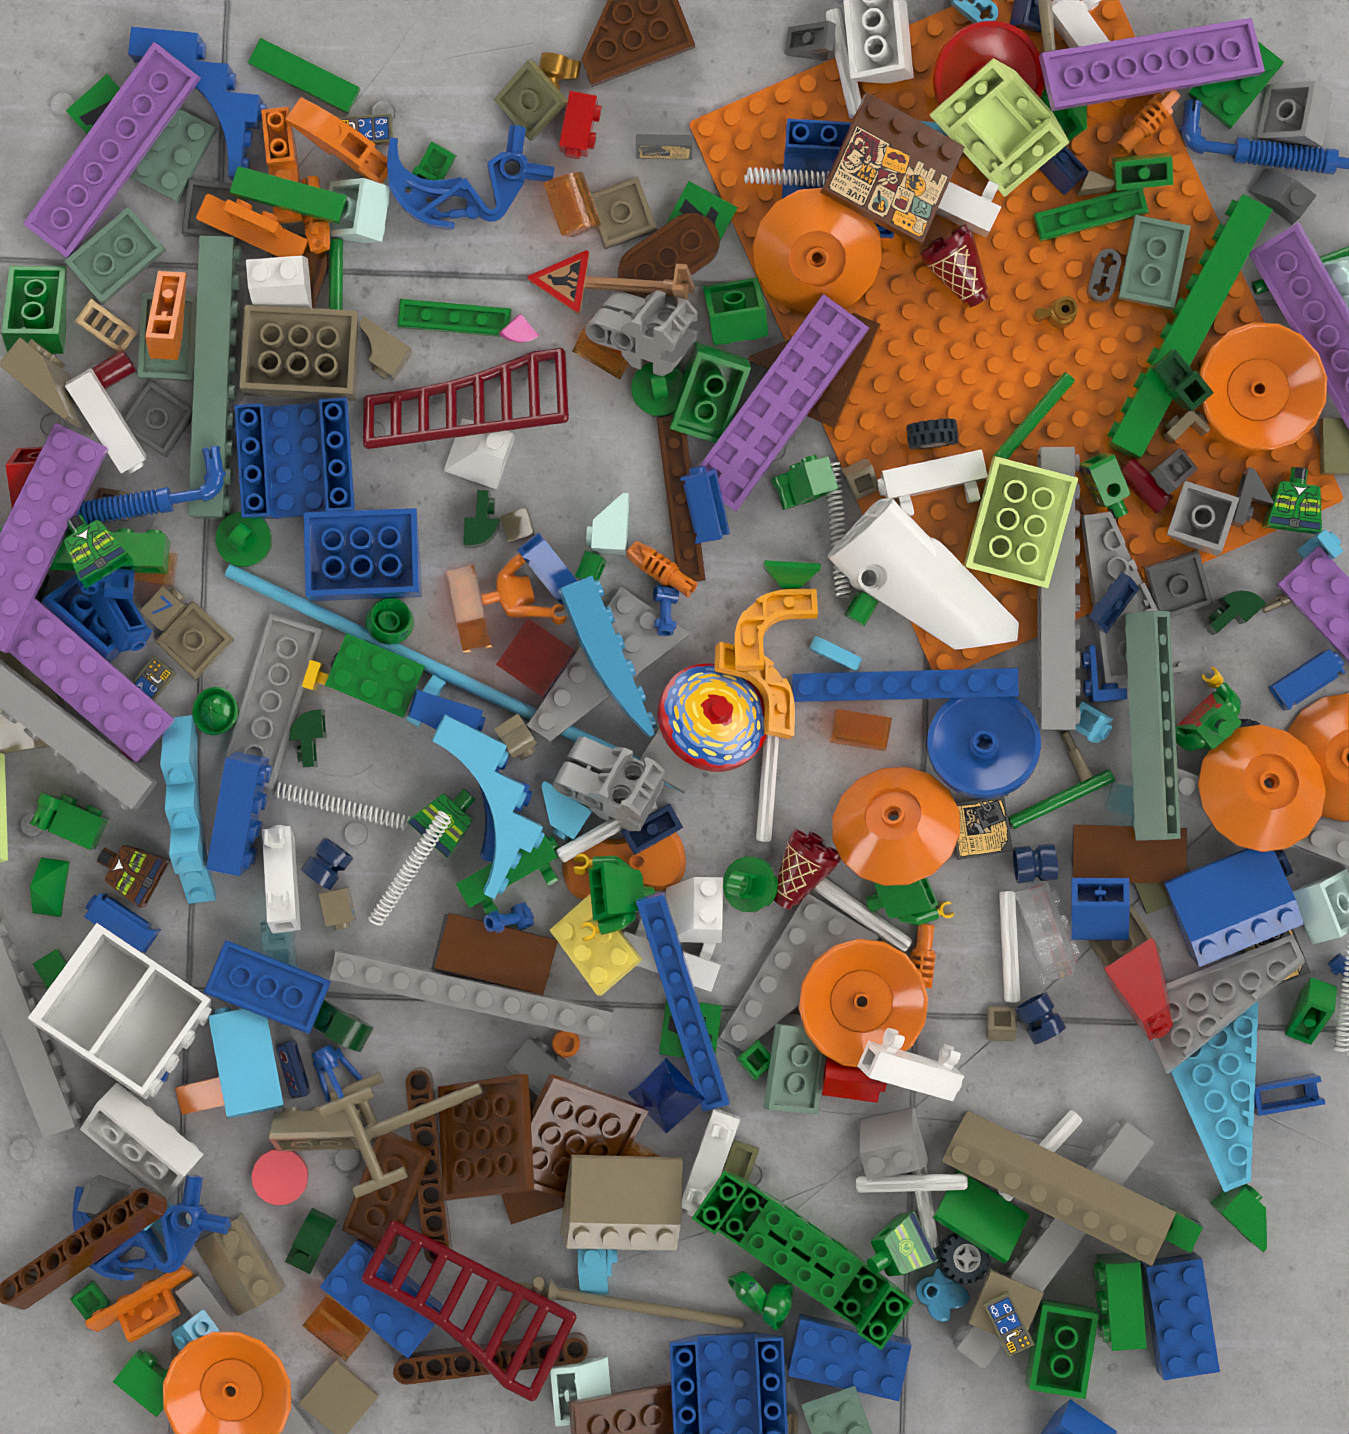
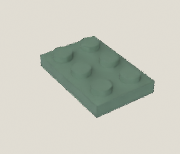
(175, 155)
(115, 255)
(1154, 262)
(163, 368)
(794, 1072)
(837, 1414)

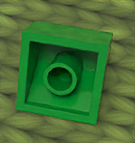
(736, 311)
(1244, 1212)

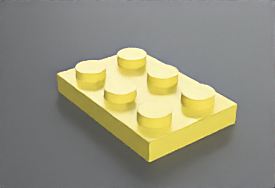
(603, 958)

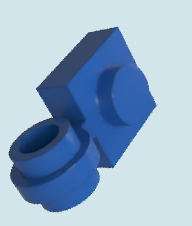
(115, 585)

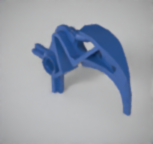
(504, 186)
(177, 1234)

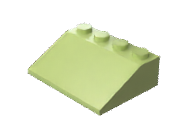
(1020, 522)

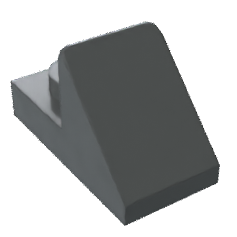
(811, 40)
(1173, 471)
(1249, 490)

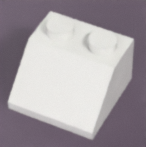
(279, 282)
(697, 909)

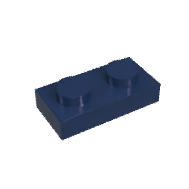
(1114, 602)

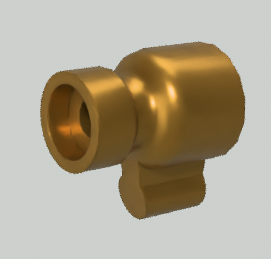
(559, 67)
(1059, 314)

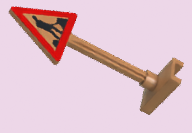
(569, 279)

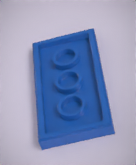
(267, 987)

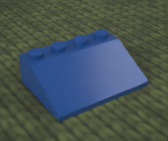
(362, 554)
(1232, 904)

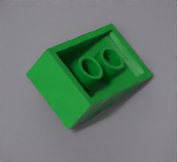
(36, 307)
(709, 392)

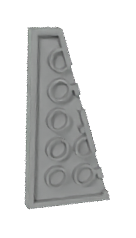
(1105, 561)
(580, 688)
(778, 983)
(1219, 994)

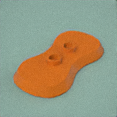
(659, 864)

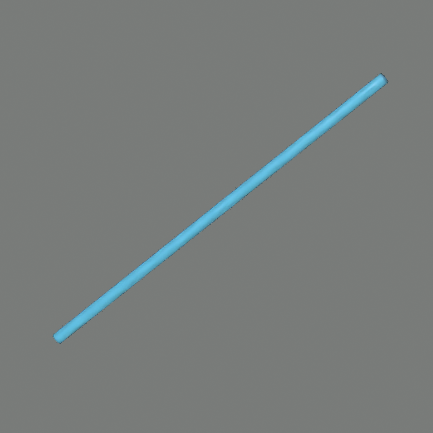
(431, 666)

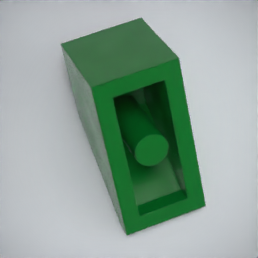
(1312, 1010)

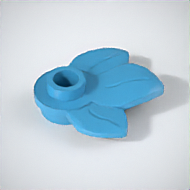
(946, 1295)

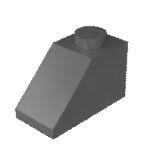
(1282, 194)
(102, 1194)

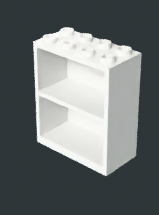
(122, 1012)

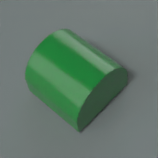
(590, 565)
(861, 608)
(755, 1060)

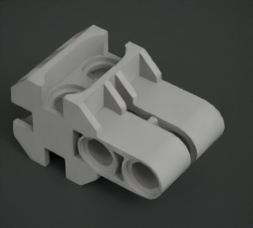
(645, 329)
(602, 774)

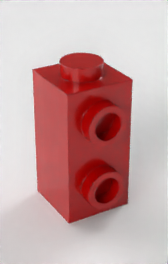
(578, 125)
(850, 1083)

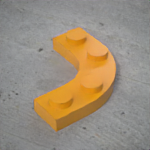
(764, 613)
(776, 691)

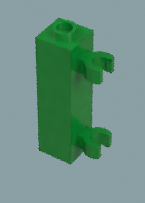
(473, 886)

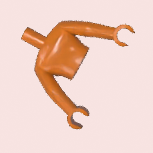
(517, 595)

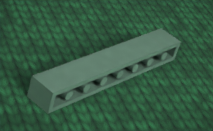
(1152, 725)

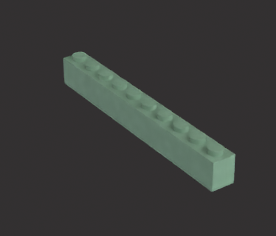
(214, 367)

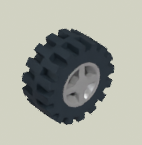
(932, 434)
(974, 1260)

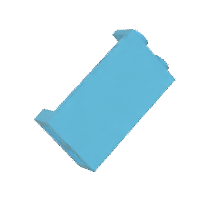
(245, 1062)

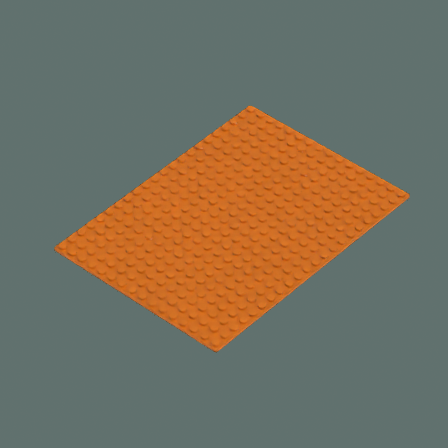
(993, 358)

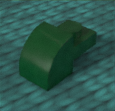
(1181, 383)
(481, 529)
(1237, 605)
(308, 728)
(342, 1027)
(310, 1240)

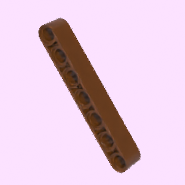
(430, 1179)
(82, 1248)
(452, 1370)

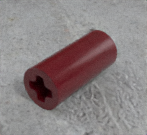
(114, 369)
(1144, 486)

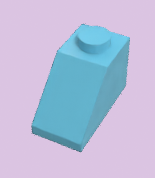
(564, 813)
(593, 1271)

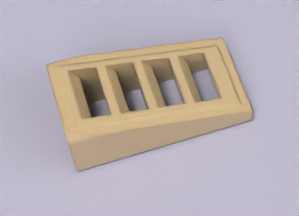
(91, 305)

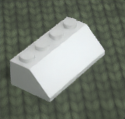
(878, 40)
(141, 1140)

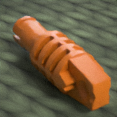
(1148, 120)
(316, 230)
(660, 568)
(923, 955)

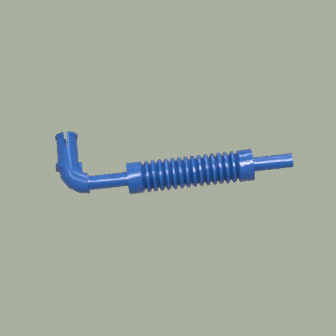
(1259, 152)
(159, 500)

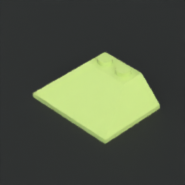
(1001, 125)

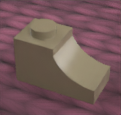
(388, 352)
(516, 737)

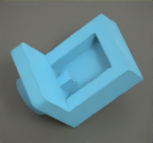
(1326, 540)
(1093, 723)
(193, 1328)

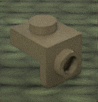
(1177, 425)

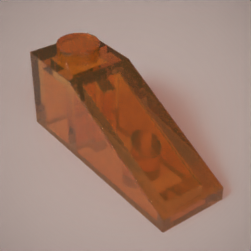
(469, 609)

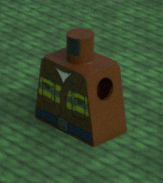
(133, 872)

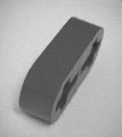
(1110, 277)

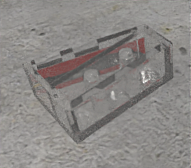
(1047, 932)

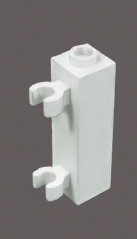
(1075, 23)
(970, 209)
(106, 421)
(934, 476)
(281, 879)
(701, 968)
(910, 1070)
(709, 1158)

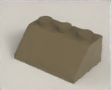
(310, 1131)
(240, 1266)

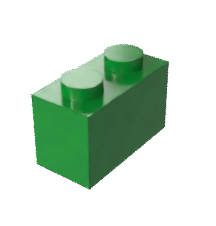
(1142, 171)
(143, 1381)

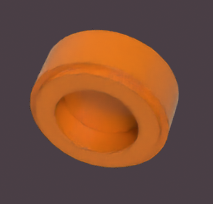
(565, 1043)

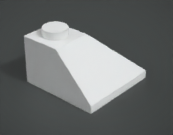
(480, 456)

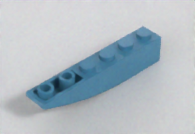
(604, 649)

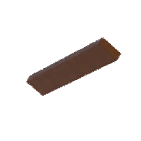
(676, 465)

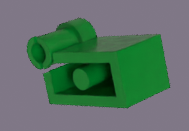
(805, 482)
(69, 819)

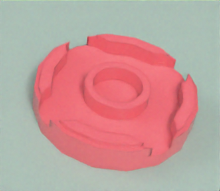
(280, 1177)

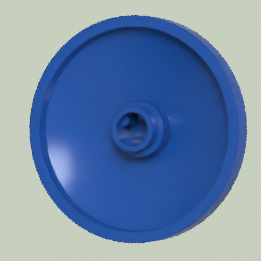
(984, 745)

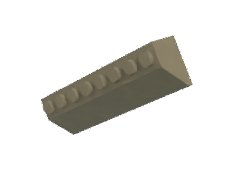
(1059, 1187)

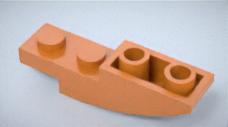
(338, 138)
(281, 154)

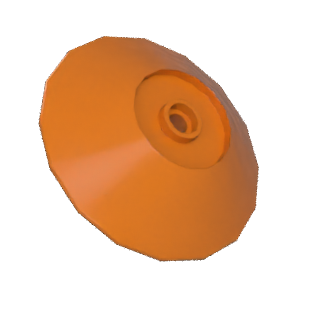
(812, 224)
(1290, 380)
(1326, 734)
(1240, 802)
(898, 849)
(857, 969)
(198, 1382)

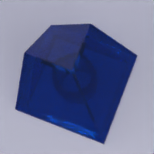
(666, 1095)

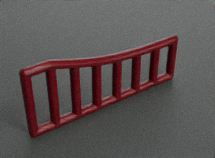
(476, 380)
(441, 1319)

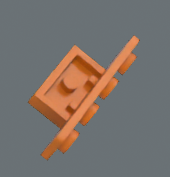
(251, 227)
(143, 1309)

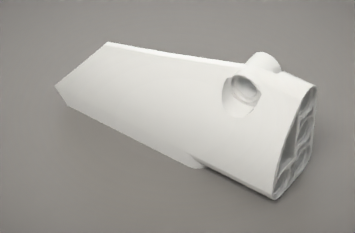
(921, 579)

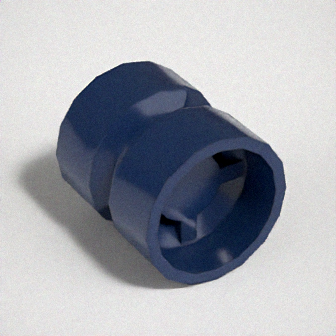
(327, 863)
(1035, 863)
(1040, 1018)

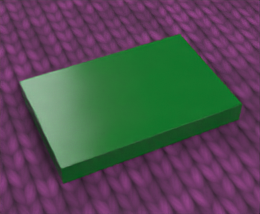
(982, 1218)

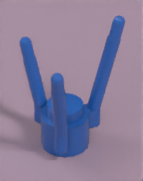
(324, 1062)

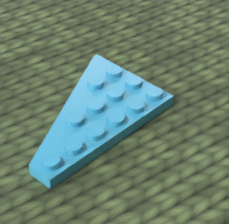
(1220, 1094)

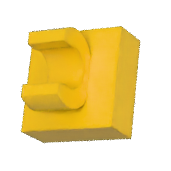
(314, 675)

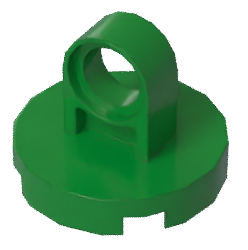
(656, 393)
(243, 540)
(750, 884)

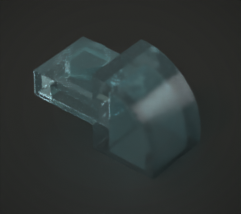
(279, 945)

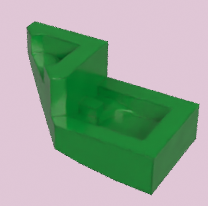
(434, 163)

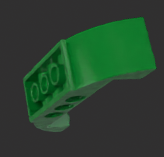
(804, 1256)

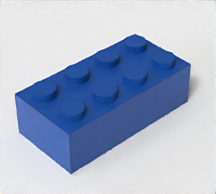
(238, 813)
(383, 1314)
(1180, 1316)
(841, 1358)

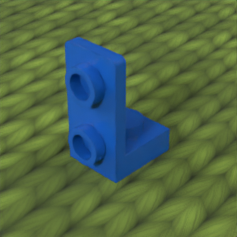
(1109, 692)

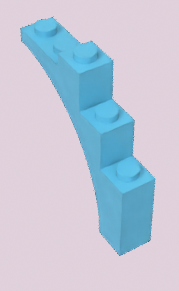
(183, 810)
(512, 830)

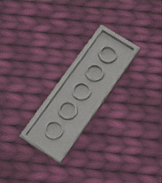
(274, 692)

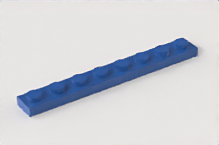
(905, 685)
(683, 1000)

